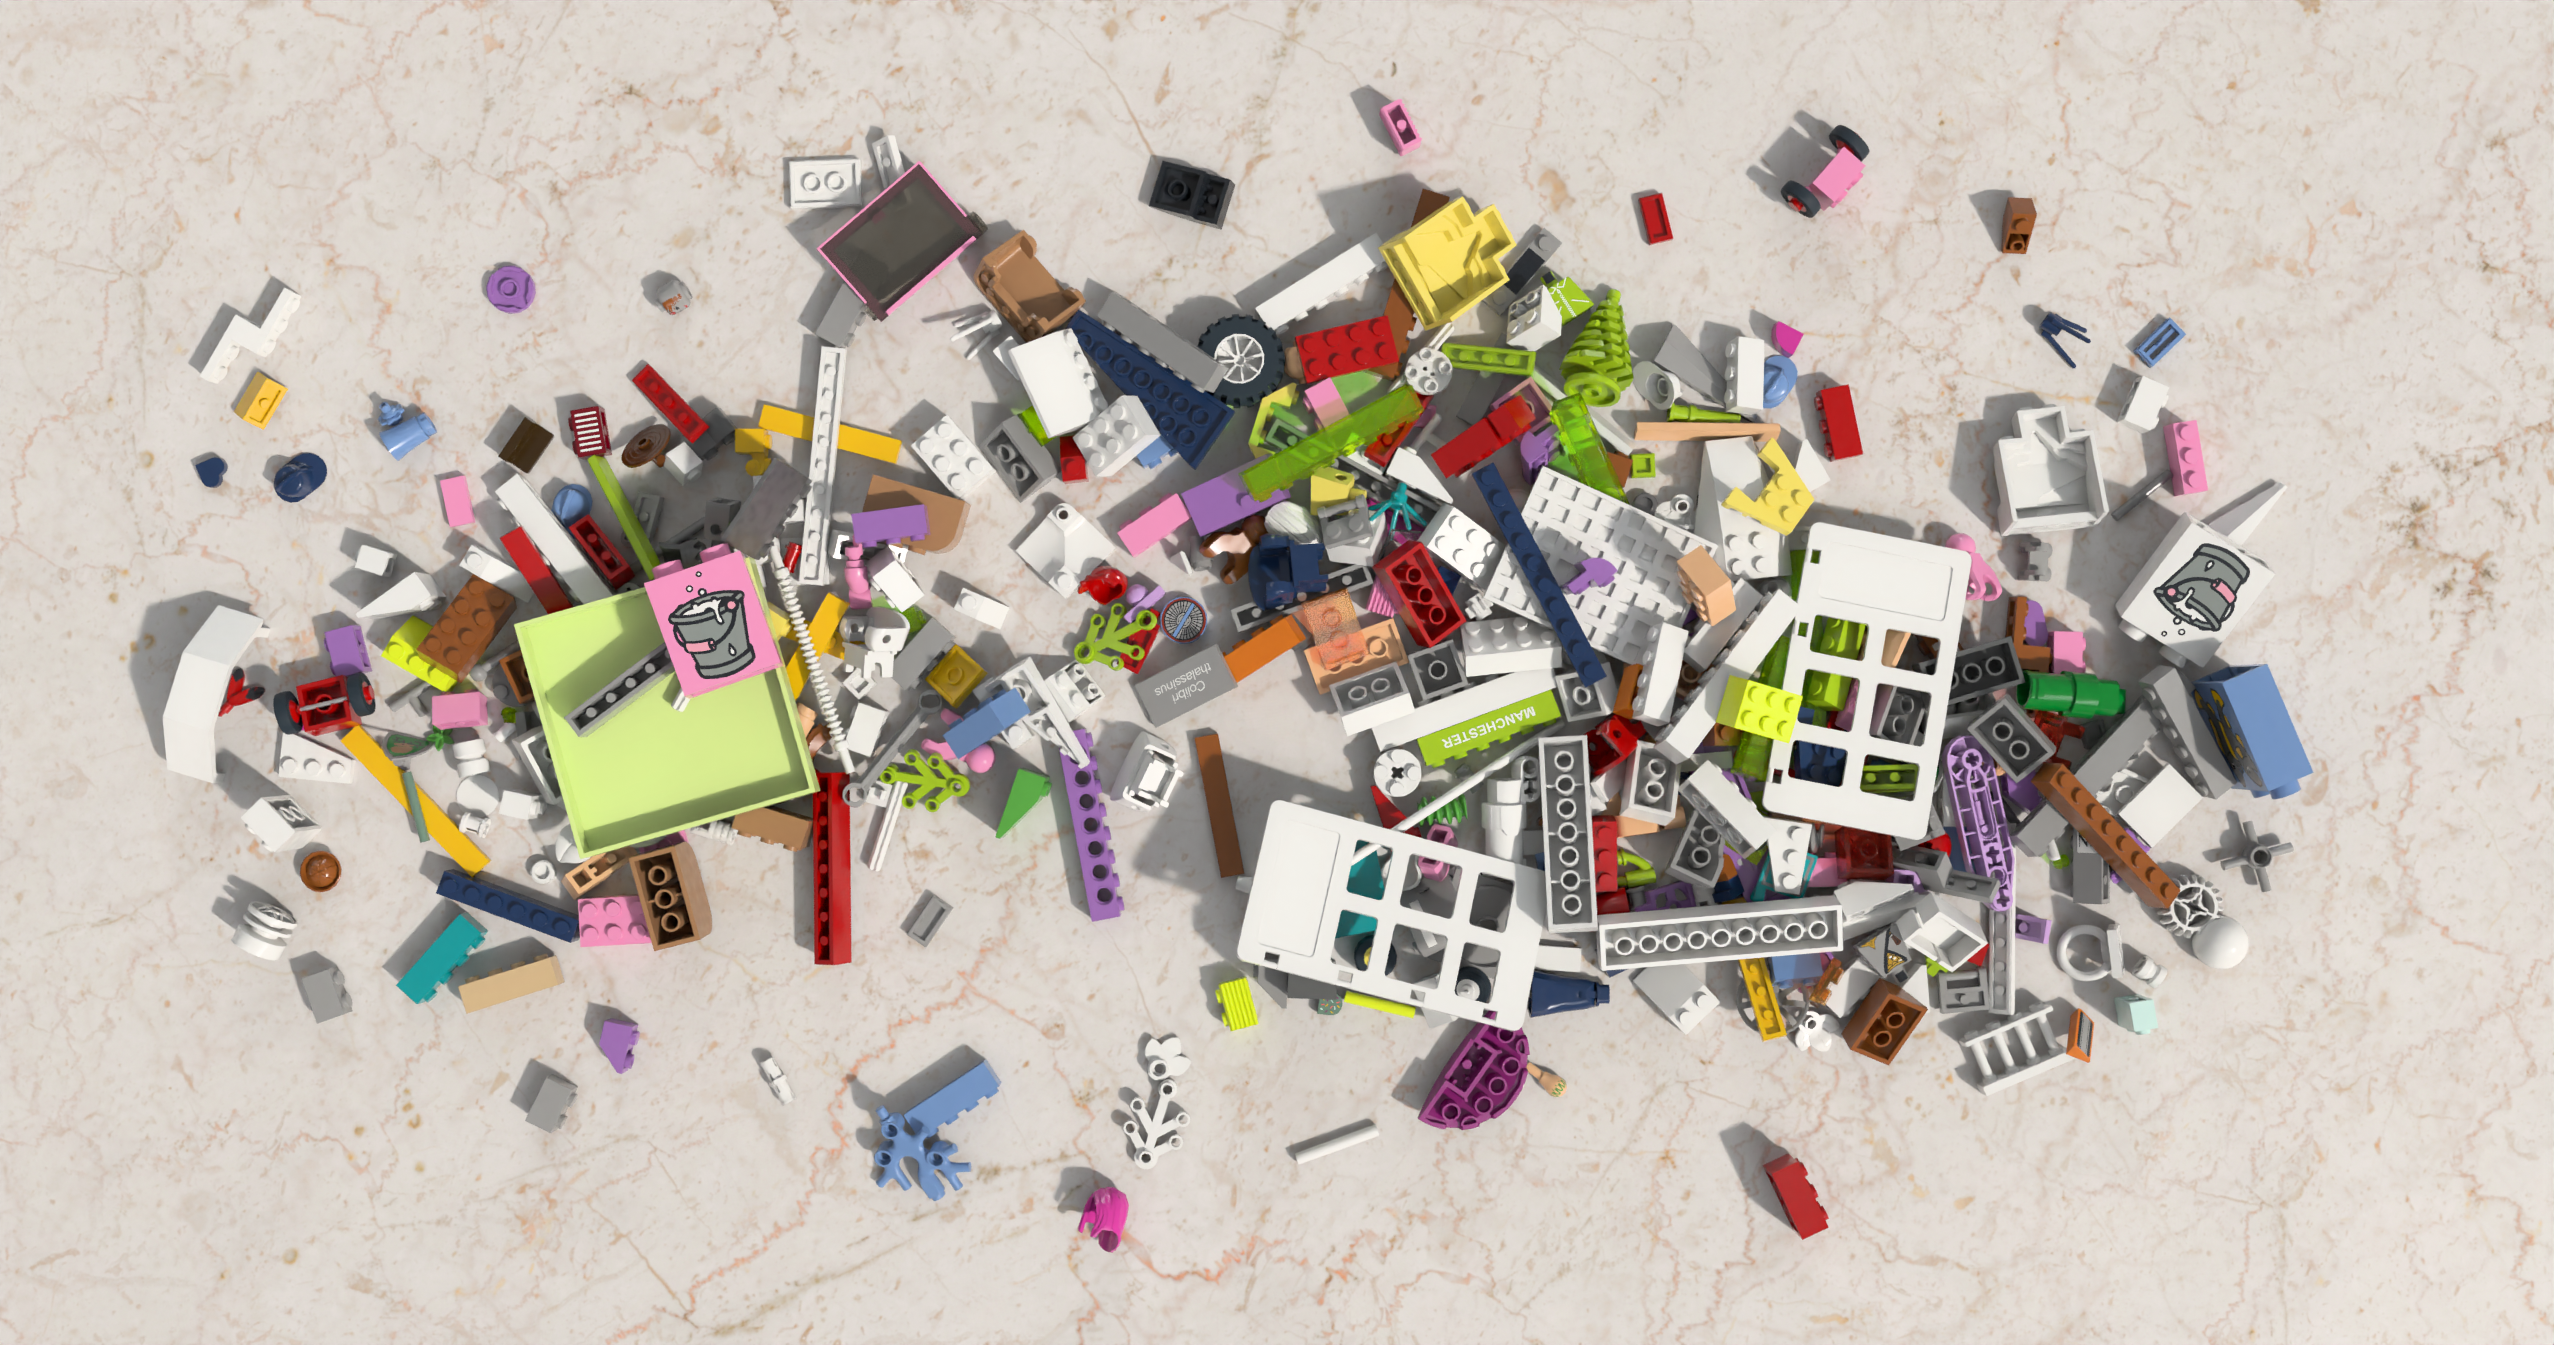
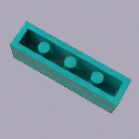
(442, 958)

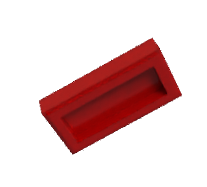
(1655, 219)

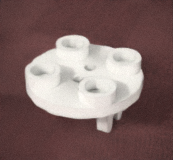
(1436, 363)

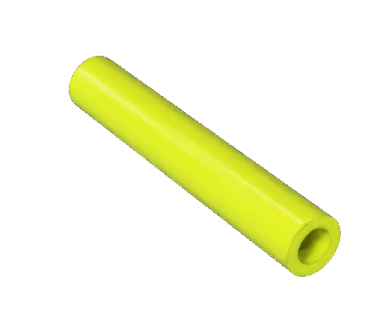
(1379, 1004)

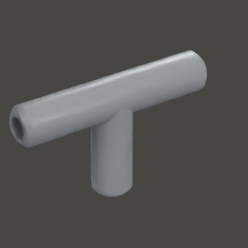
(412, 697)

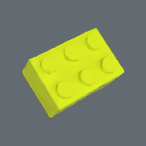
(1759, 709)

